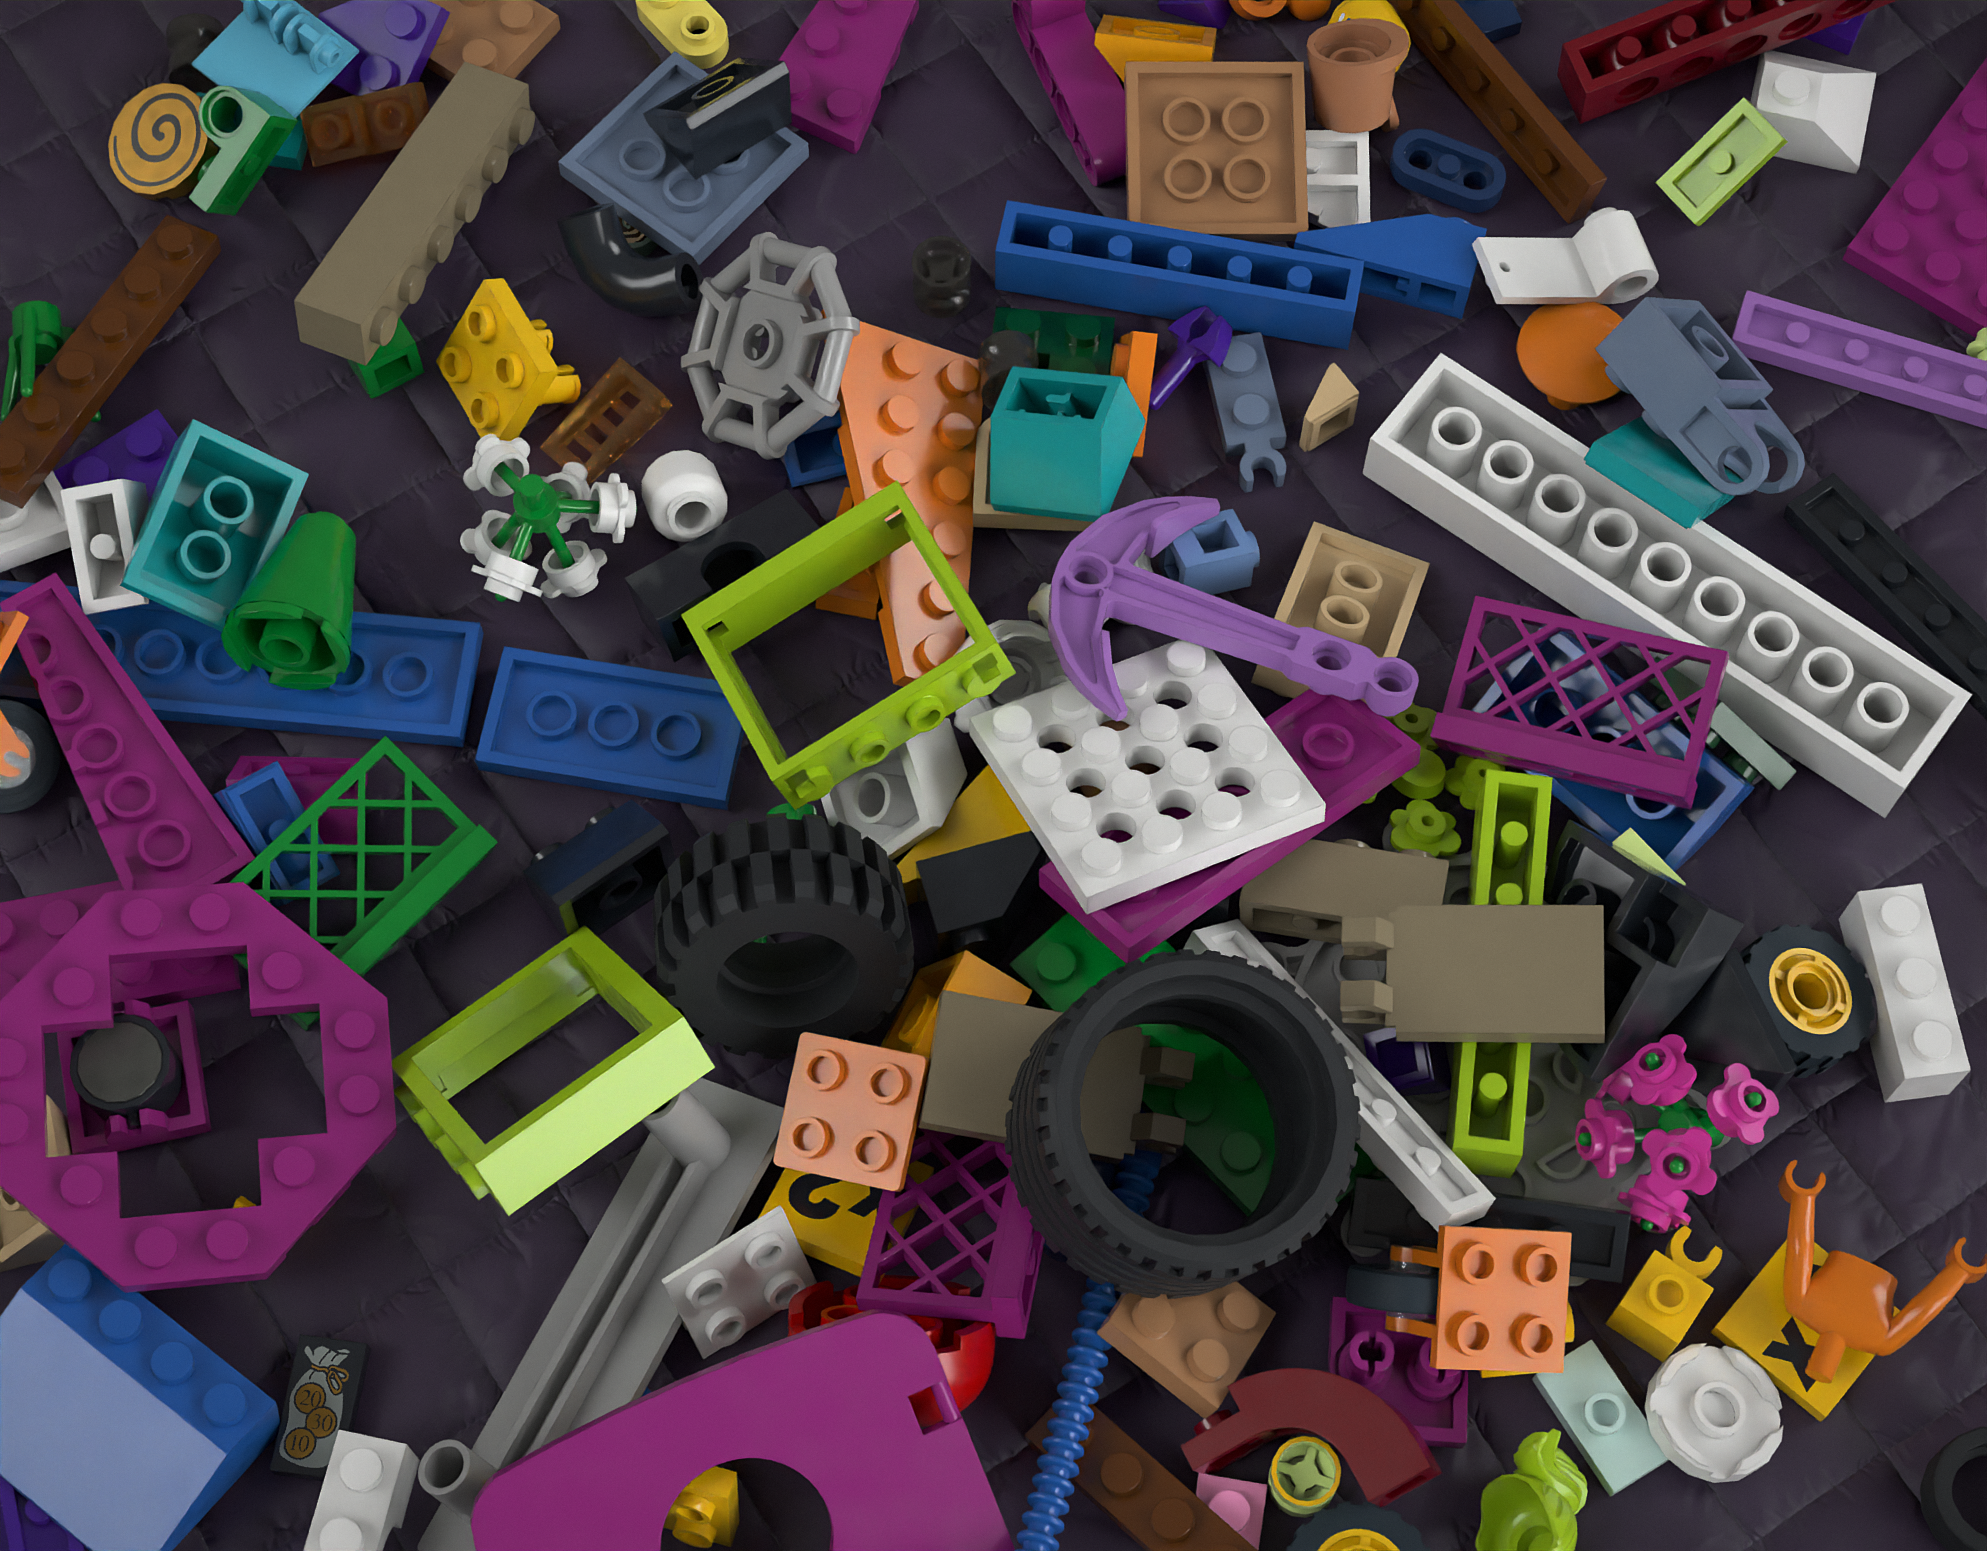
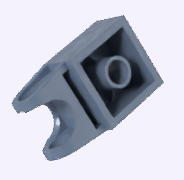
(1700, 394)

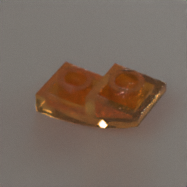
(363, 123)

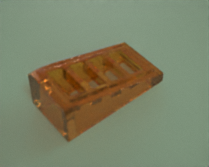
(606, 394)

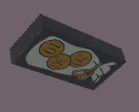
(318, 1403)

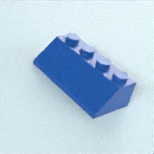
(1667, 829)

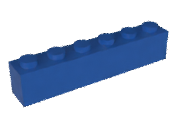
(1175, 272)

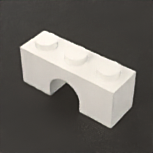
(1917, 1029)
(362, 1494)

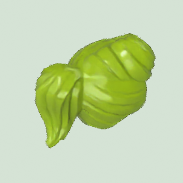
(1536, 1503)

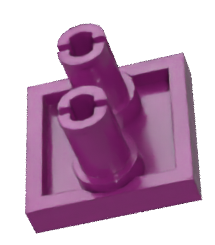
(1399, 1371)

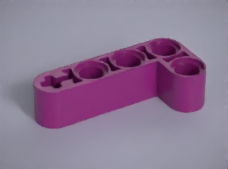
(1077, 82)

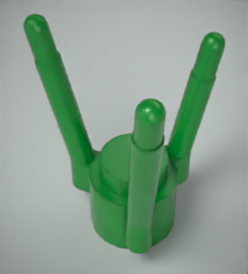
(36, 341)

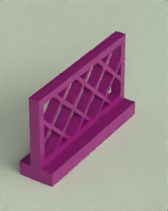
(1567, 755)
(1013, 1248)

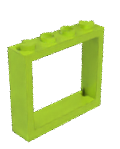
(801, 577)
(580, 1116)

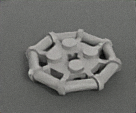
(730, 337)

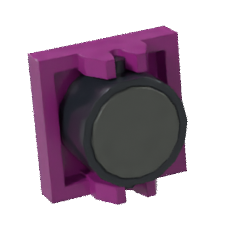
(134, 1079)

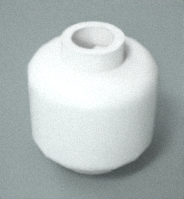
(684, 495)

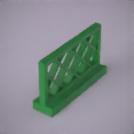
(410, 899)

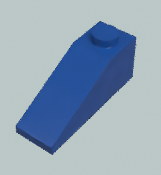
(1407, 259)

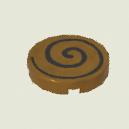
(160, 142)

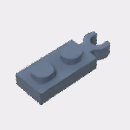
(1248, 409)

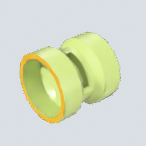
(1308, 1464)

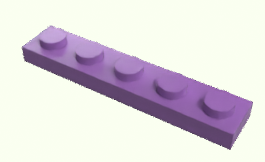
(1862, 358)

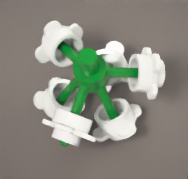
(541, 506)

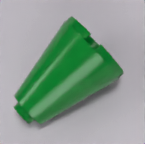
(299, 607)

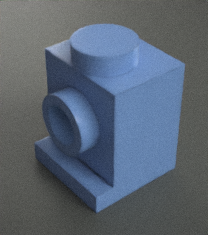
(1212, 555)

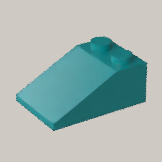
(211, 524)

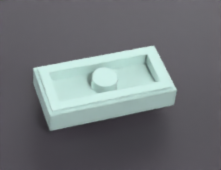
(1601, 1418)

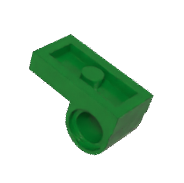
(244, 151)

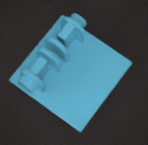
(277, 52)

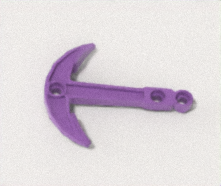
(1100, 582)

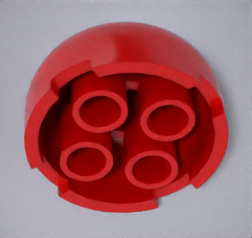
(962, 1346)

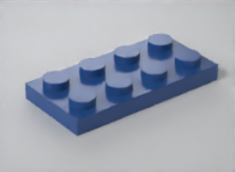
(611, 728)

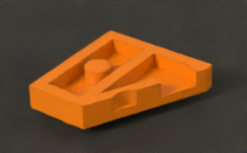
(1134, 361)

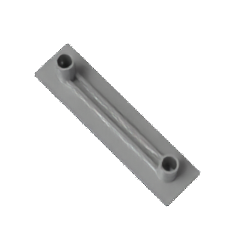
(614, 1309)

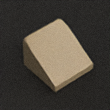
(1330, 409)

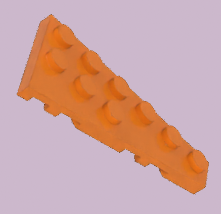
(915, 420)

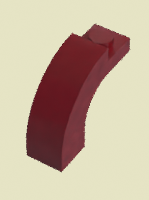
(1366, 1429)

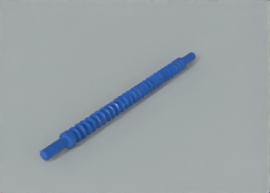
(1082, 1375)

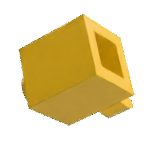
(1664, 1298)

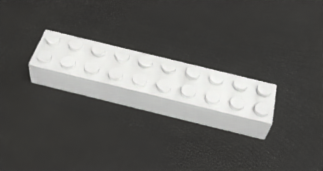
(1795, 661)

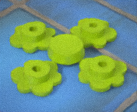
(1421, 823)

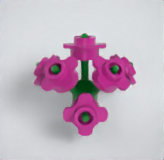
(1683, 1133)

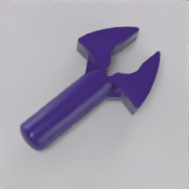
(1192, 348)

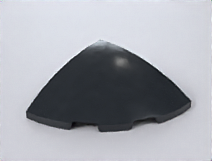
(1656, 942)

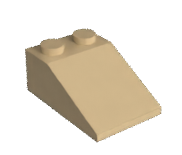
(1350, 593)

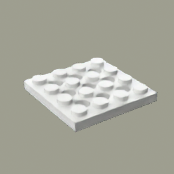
(1130, 801)

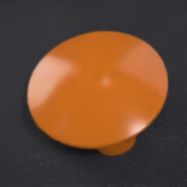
(1561, 356)

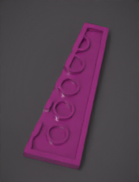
(841, 65)
(133, 777)

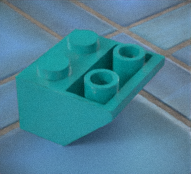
(1061, 443)

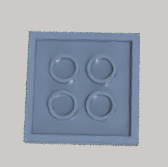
(651, 188)

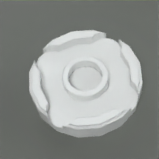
(1714, 1412)

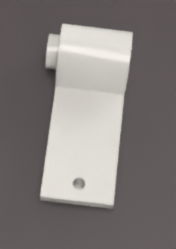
(1599, 264)

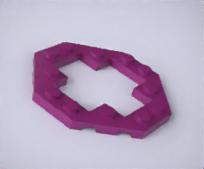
(298, 1174)

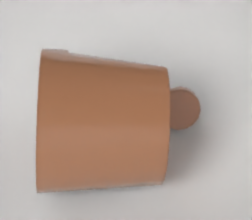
(1355, 73)

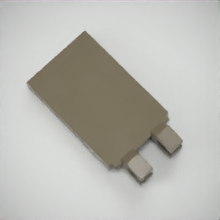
(1481, 973)
(982, 1046)

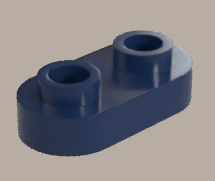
(1448, 171)

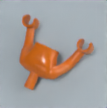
(1850, 1297)

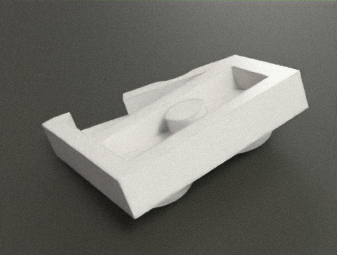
(1337, 178)

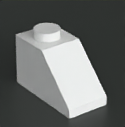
(102, 532)

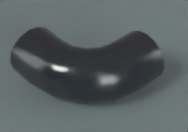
(623, 276)

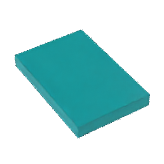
(1657, 473)

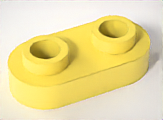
(676, 20)

